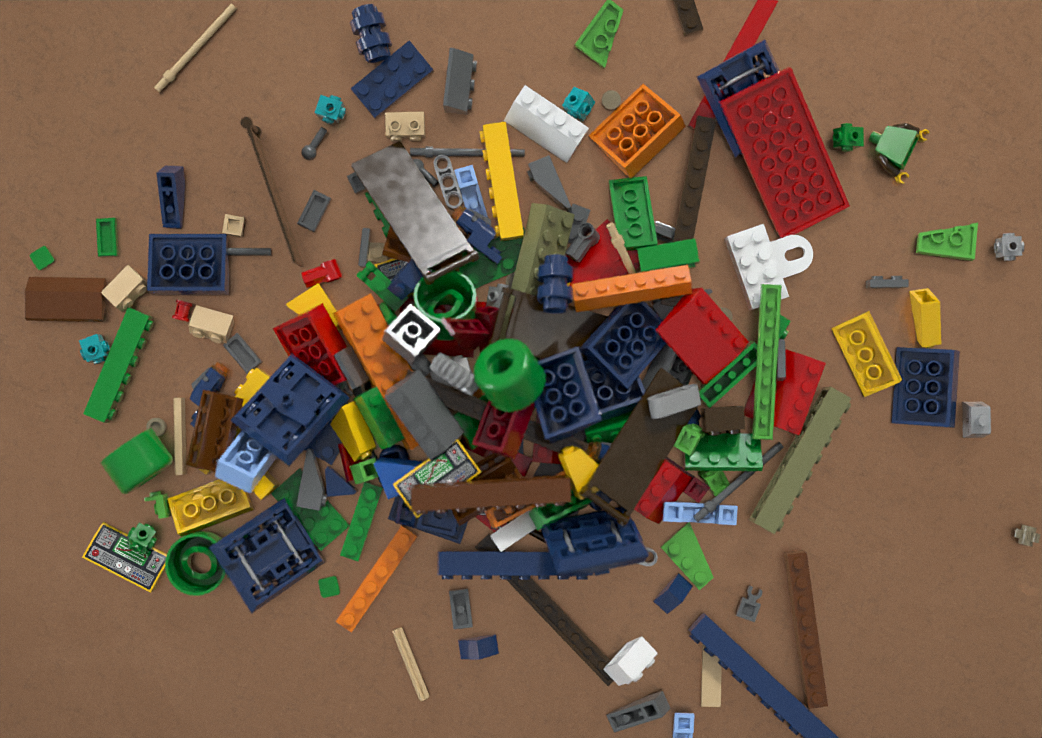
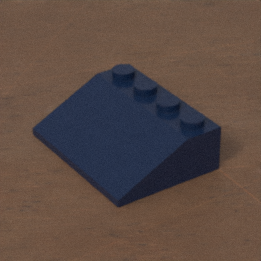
(188, 264)
(625, 342)
(927, 387)
(611, 396)
(567, 397)

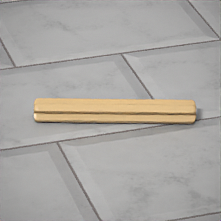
(411, 664)

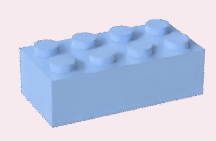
(244, 463)

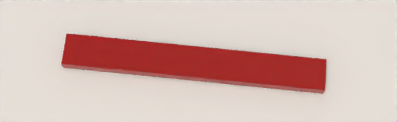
(746, 38)

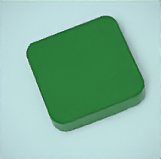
(42, 258)
(329, 586)

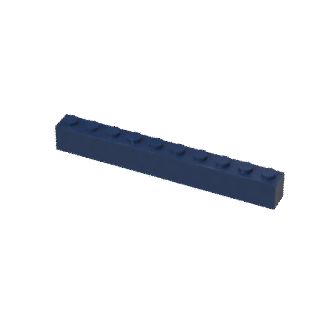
(757, 679)

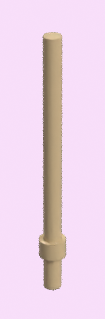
(170, 75)
(618, 242)

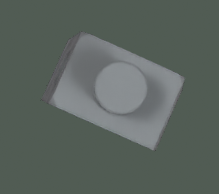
(976, 419)

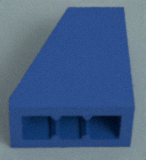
(391, 470)

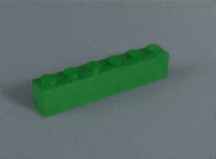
(118, 365)

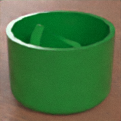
(450, 289)
(509, 375)
(137, 461)
(179, 566)

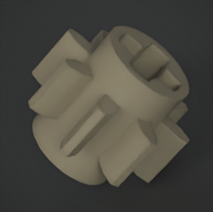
(1027, 535)

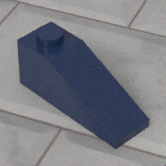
(171, 195)

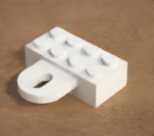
(764, 262)

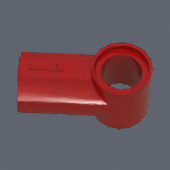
(326, 272)

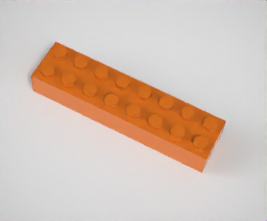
(385, 367)

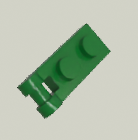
(379, 285)

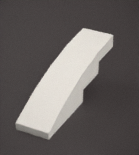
(513, 531)

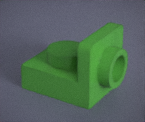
(689, 438)
(715, 480)
(161, 506)

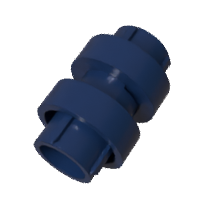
(374, 45)
(555, 292)

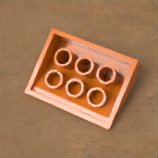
(637, 130)

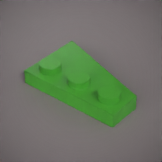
(599, 35)
(949, 243)
(688, 556)

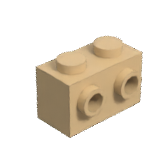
(405, 125)
(125, 288)
(211, 324)

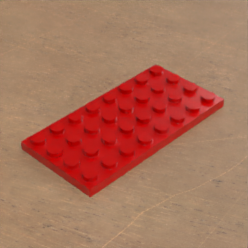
(784, 153)

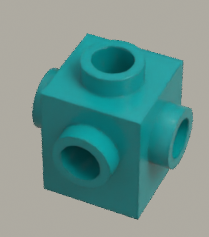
(327, 103)
(578, 103)
(94, 349)

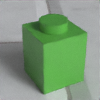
(364, 471)

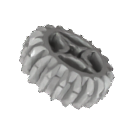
(454, 373)

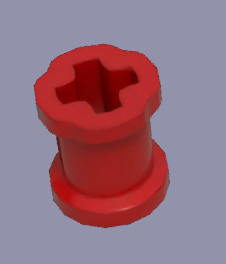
(182, 310)

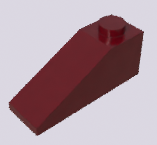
(467, 332)

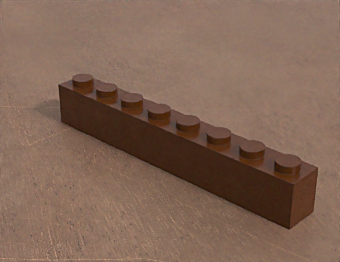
(490, 493)
(805, 629)

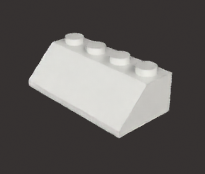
(546, 124)

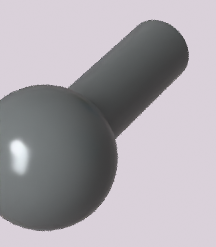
(309, 151)
(432, 180)

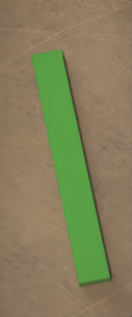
(766, 361)

